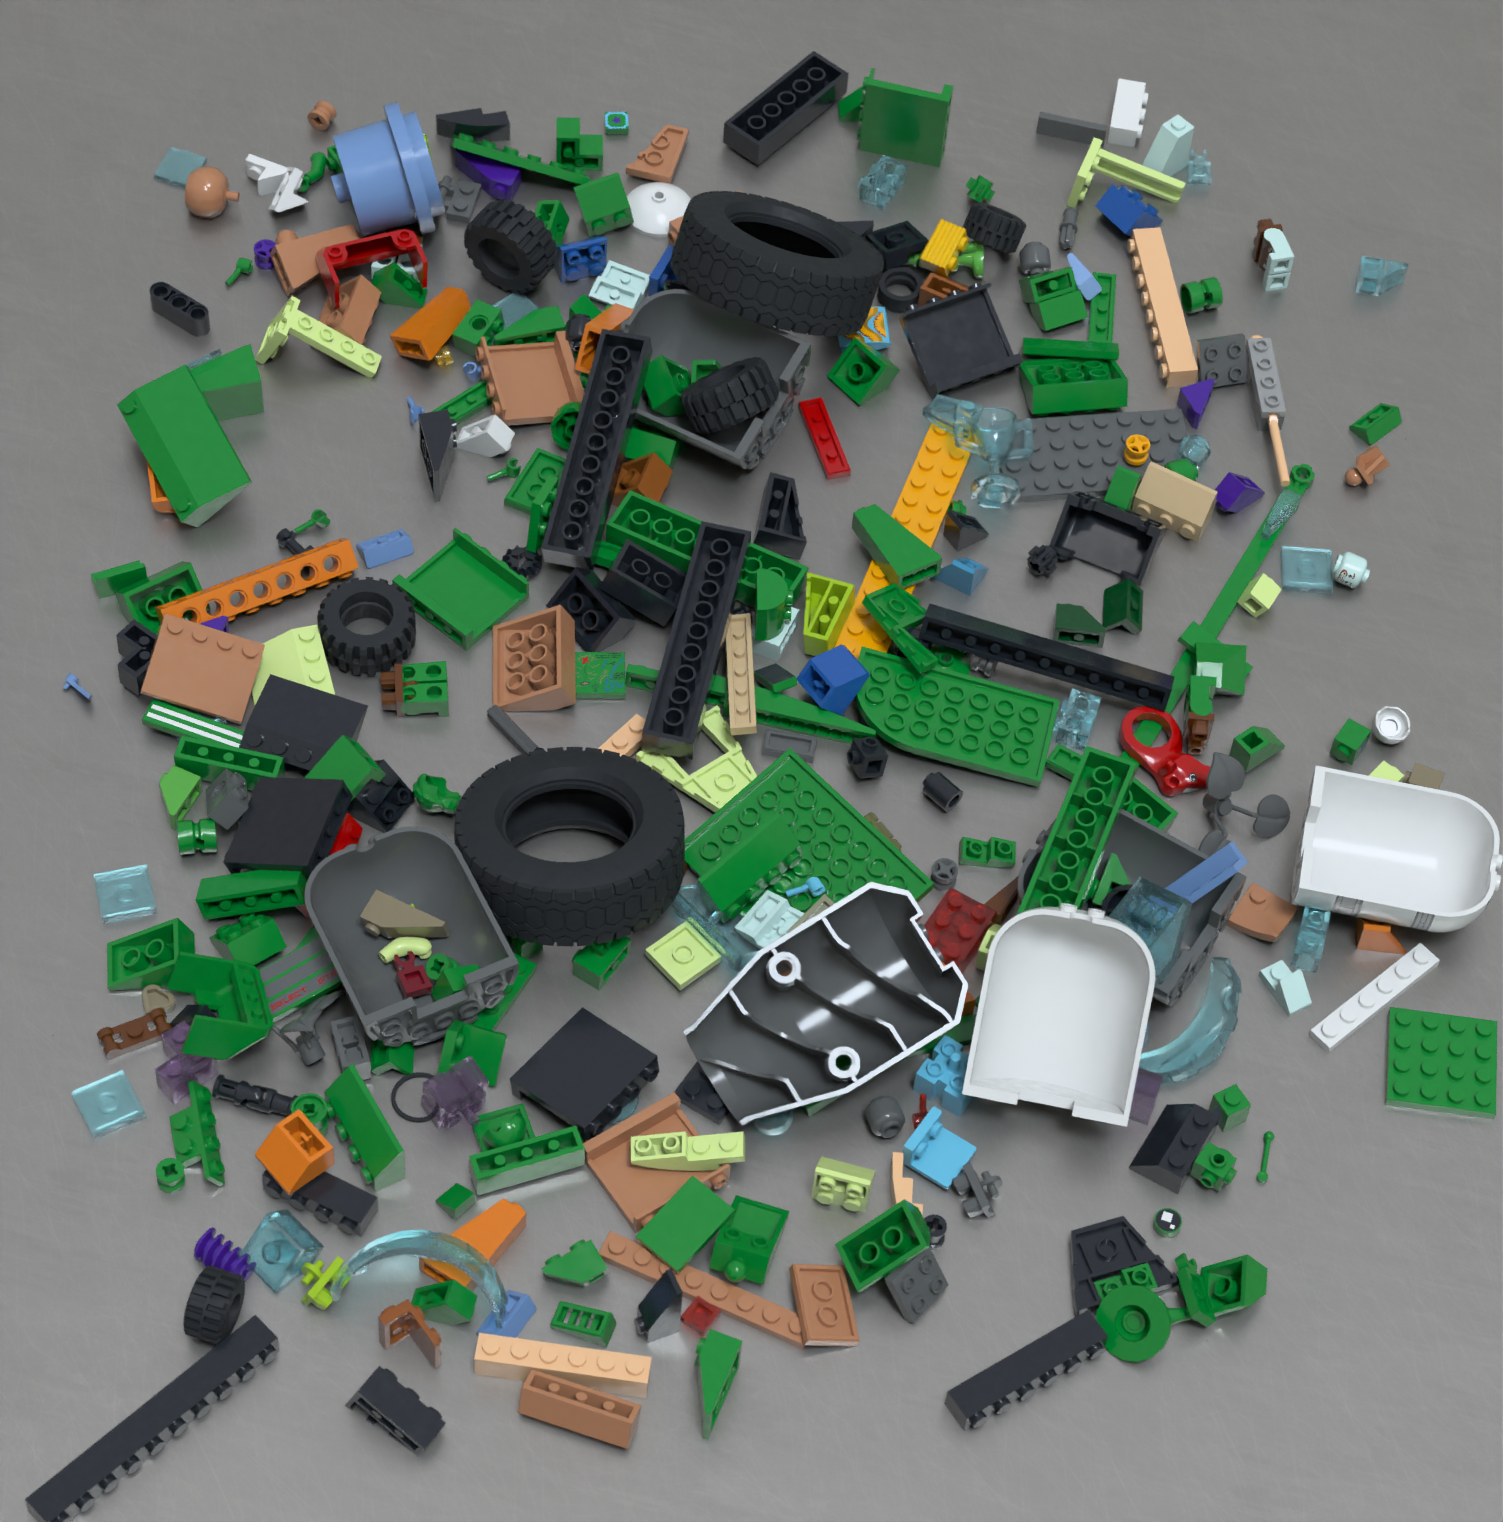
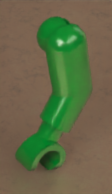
(316, 172)

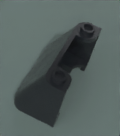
(1107, 536)

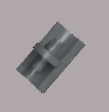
(970, 1181)

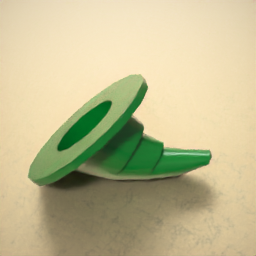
(1136, 1322)

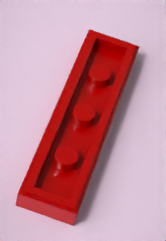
(824, 438)

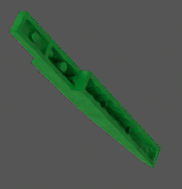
(771, 709)

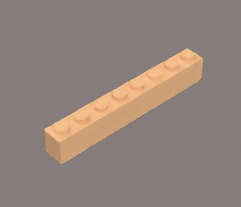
(1162, 307)

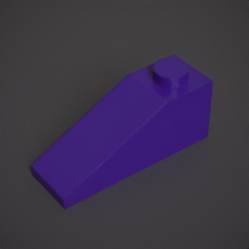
(496, 177)

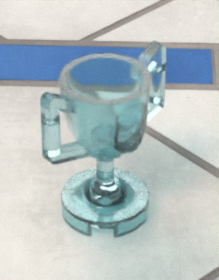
(993, 439)

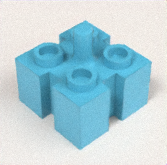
(945, 1076)

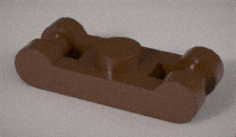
(134, 1034)

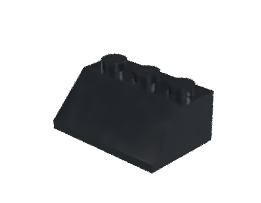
(597, 615)
(1175, 1144)

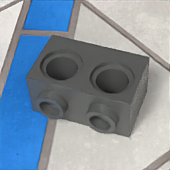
(350, 1045)

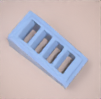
(1084, 279)

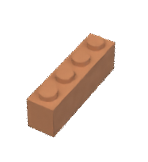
(579, 1408)

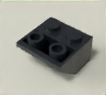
(382, 802)

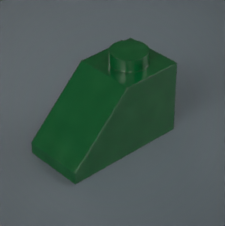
(1077, 626)

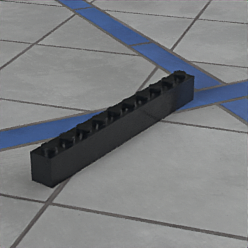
(1046, 657)
(154, 1424)

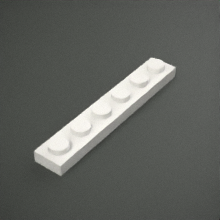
(1374, 998)

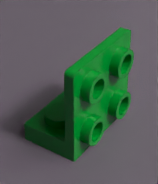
(481, 1043)

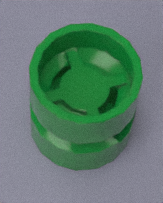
(1201, 295)
(197, 836)
(315, 1109)

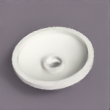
(655, 206)

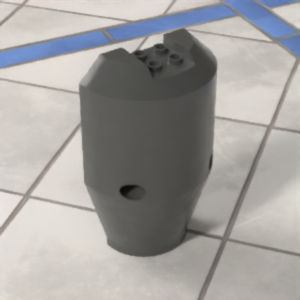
(856, 991)

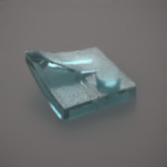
(942, 411)

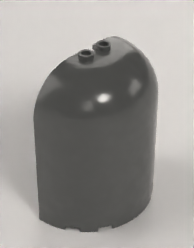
(691, 329)
(1162, 860)
(433, 876)

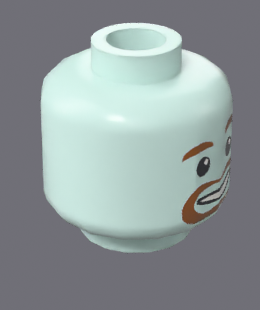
(1350, 569)

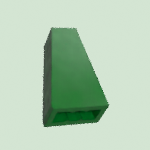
(894, 548)

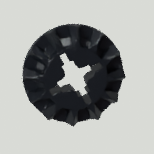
(529, 568)

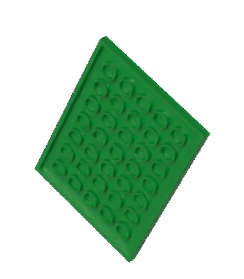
(833, 836)

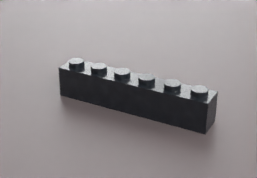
(1026, 1370)

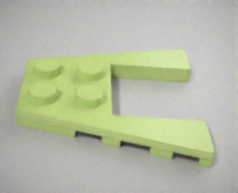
(716, 781)

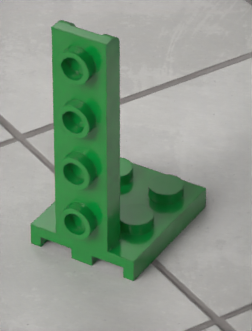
(539, 519)

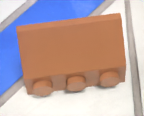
(357, 306)

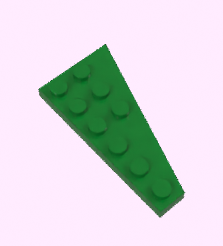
(511, 156)

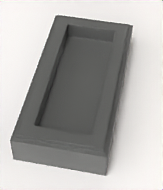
(779, 742)

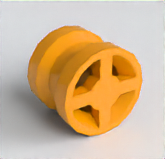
(1136, 449)

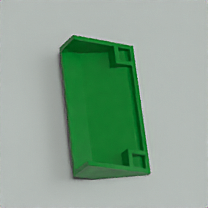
(184, 445)

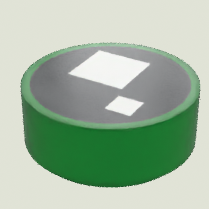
(1167, 1222)

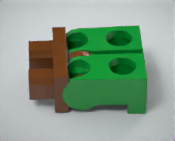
(417, 689)
(1197, 713)

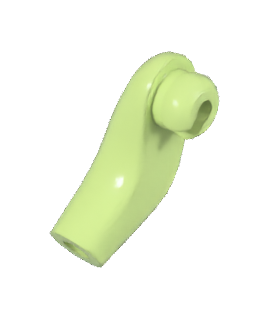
(402, 945)

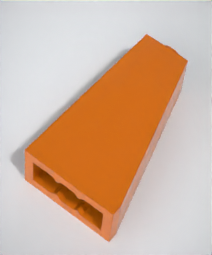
(609, 319)
(432, 325)
(488, 1233)

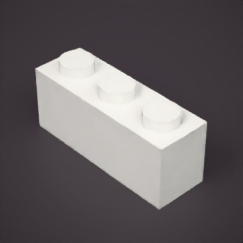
(1128, 113)

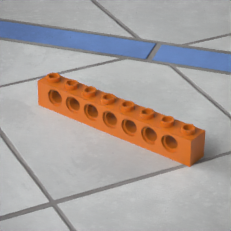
(343, 564)

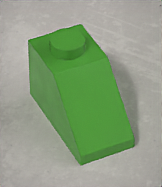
(179, 793)

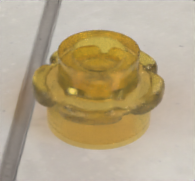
(444, 356)

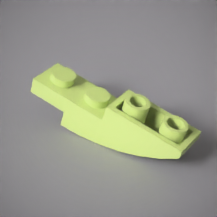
(687, 1153)

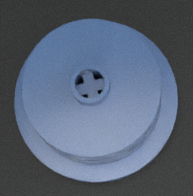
(388, 174)

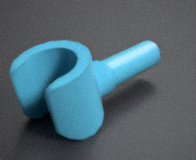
(813, 885)

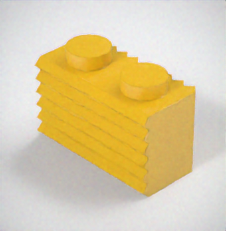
(944, 247)

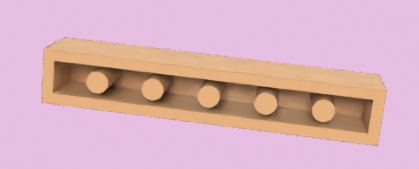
(588, 1367)

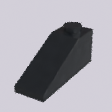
(660, 1309)

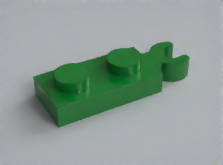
(1194, 1291)

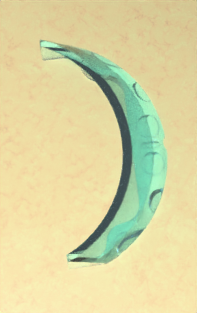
(1206, 1034)
(433, 1247)

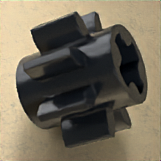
(1042, 560)

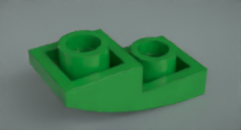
(990, 854)
(1135, 1275)

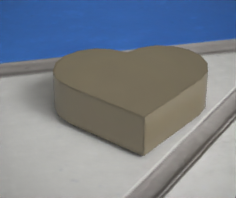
(154, 998)

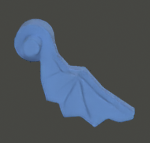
(72, 680)

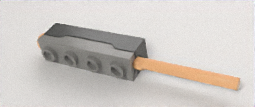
(1267, 396)

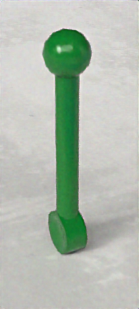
(1262, 1176)

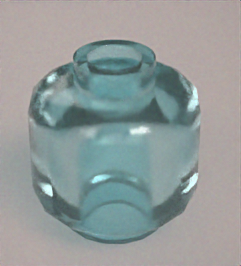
(1194, 449)

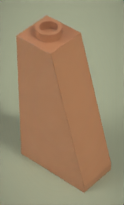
(297, 258)

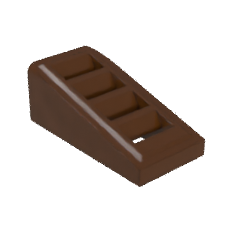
(1004, 901)

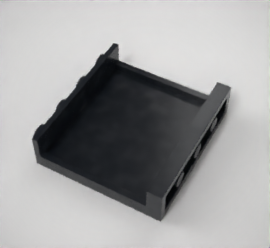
(958, 340)
(289, 825)
(586, 1073)

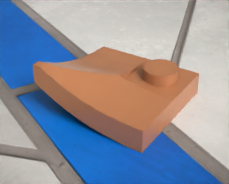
(1262, 914)

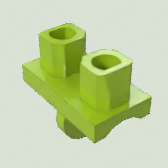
(318, 1294)

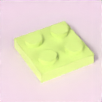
(683, 955)

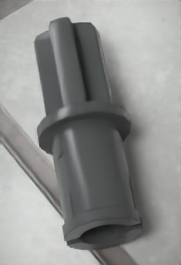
(1068, 228)

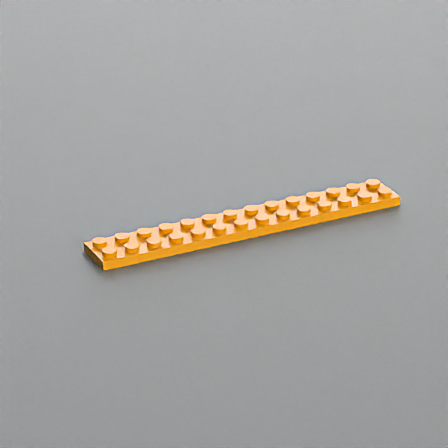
(922, 512)

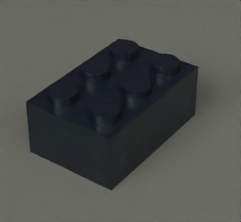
(644, 582)

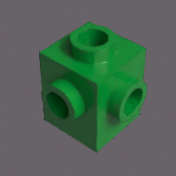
(1214, 1167)

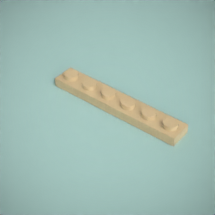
(741, 675)

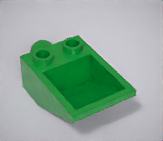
(748, 1240)

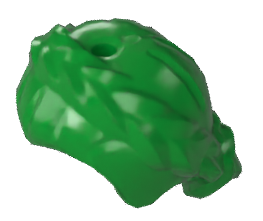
(434, 795)

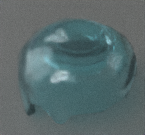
(775, 1123)

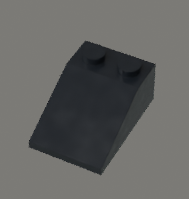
(437, 447)

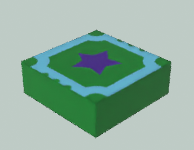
(616, 123)

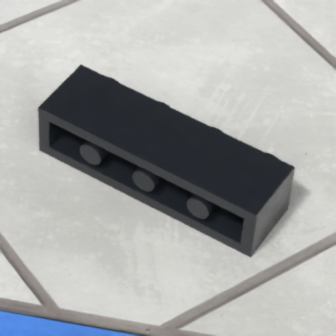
(330, 1201)

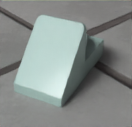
(1286, 987)

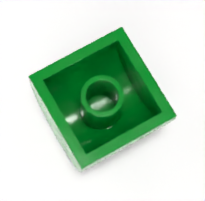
(771, 604)

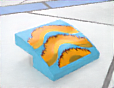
(873, 333)

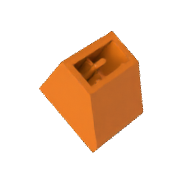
(295, 1152)

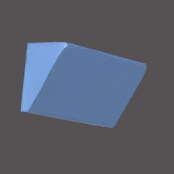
(385, 548)
(518, 1312)

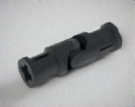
(252, 1096)

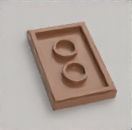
(824, 1305)

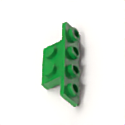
(196, 1134)

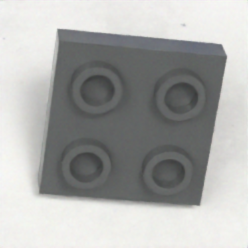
(1222, 359)
(916, 1284)

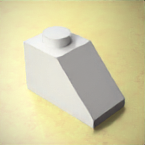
(486, 437)

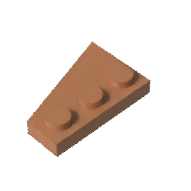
(662, 155)

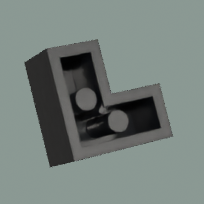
(136, 645)

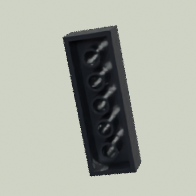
(785, 108)

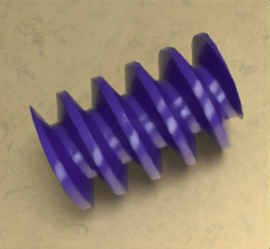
(213, 1253)

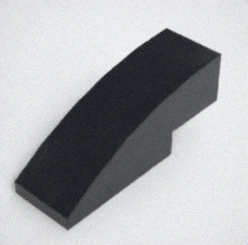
(473, 122)

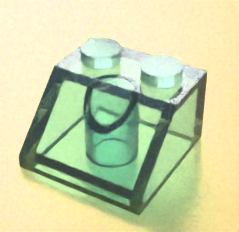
(281, 1249)

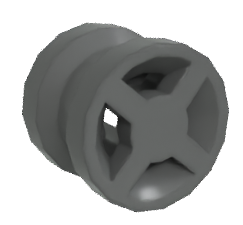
(946, 868)

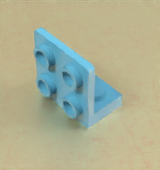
(936, 1151)

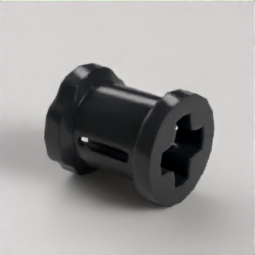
(939, 1226)

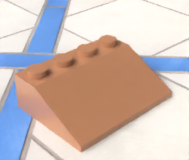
(535, 662)
(202, 668)

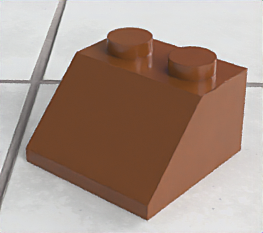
(643, 475)

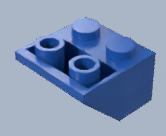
(1127, 209)
(581, 258)
(833, 678)

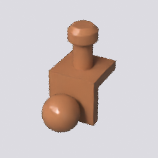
(1367, 465)

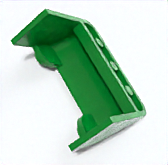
(233, 991)

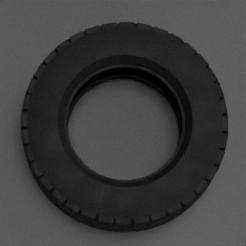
(776, 263)
(577, 791)

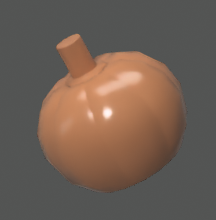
(208, 192)

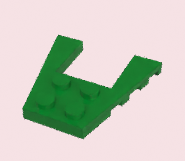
(896, 614)

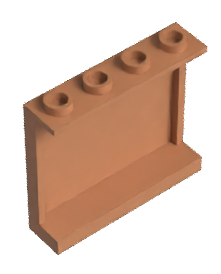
(529, 379)
(637, 1189)

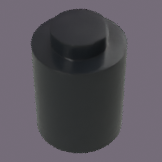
(942, 791)

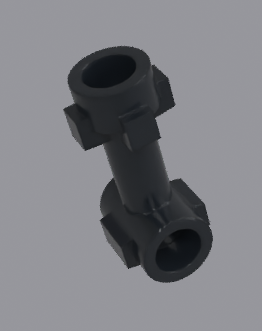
(287, 538)

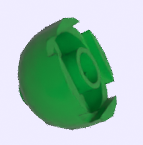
(564, 423)

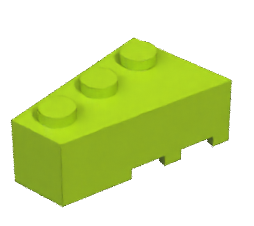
(825, 612)

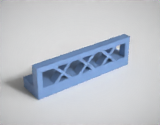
(1209, 873)

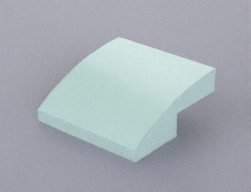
(620, 286)
(768, 920)

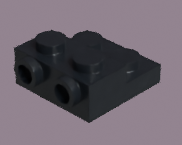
(896, 243)

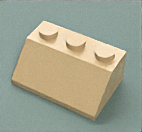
(1175, 501)

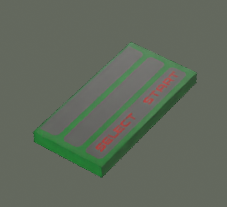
(298, 979)

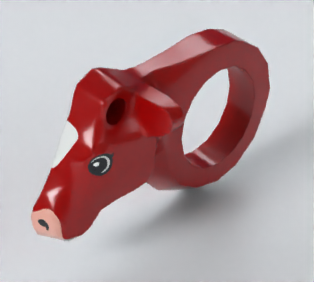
(1172, 769)

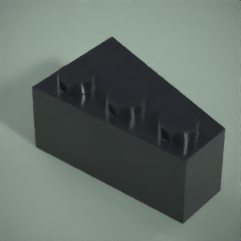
(779, 518)
(397, 1410)

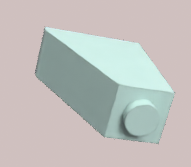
(1171, 147)

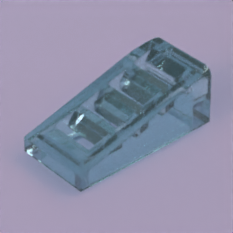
(1283, 509)

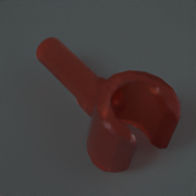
(918, 1117)

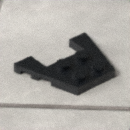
(1103, 1252)

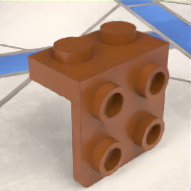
(404, 1321)

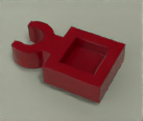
(411, 978)

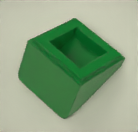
(585, 306)
(456, 1200)

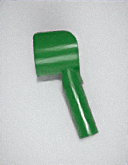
(243, 265)
(510, 470)
(318, 517)

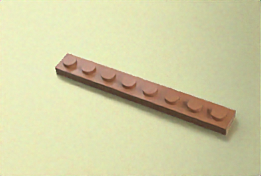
(722, 1295)

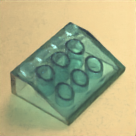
(1158, 919)

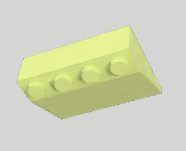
(295, 657)

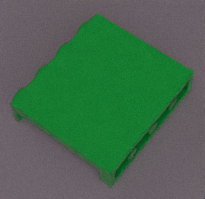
(904, 121)
(464, 590)

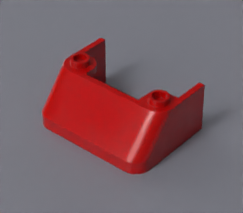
(369, 250)

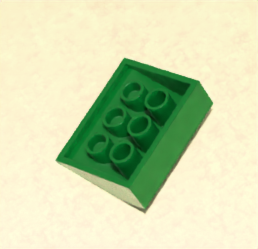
(1072, 385)

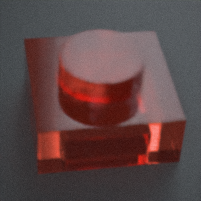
(700, 1316)

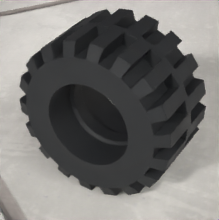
(994, 227)
(214, 1305)

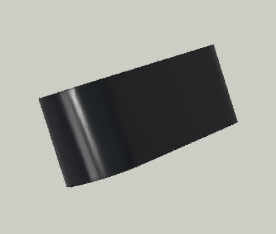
(179, 309)

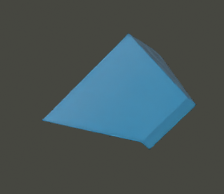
(962, 575)

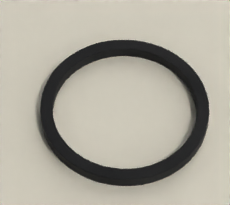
(395, 1088)

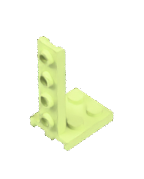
(1124, 171)
(319, 336)

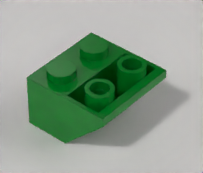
(249, 939)

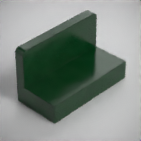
(1123, 606)

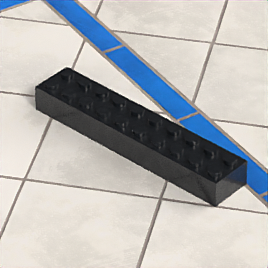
(597, 449)
(696, 641)

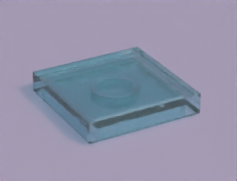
(1306, 570)
(125, 893)
(108, 1105)

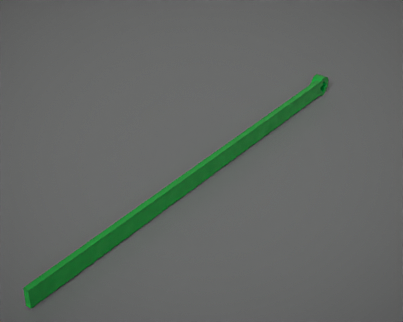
(1223, 607)

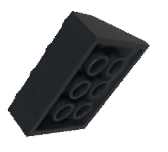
(300, 722)

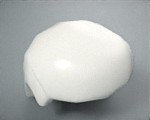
(1391, 725)

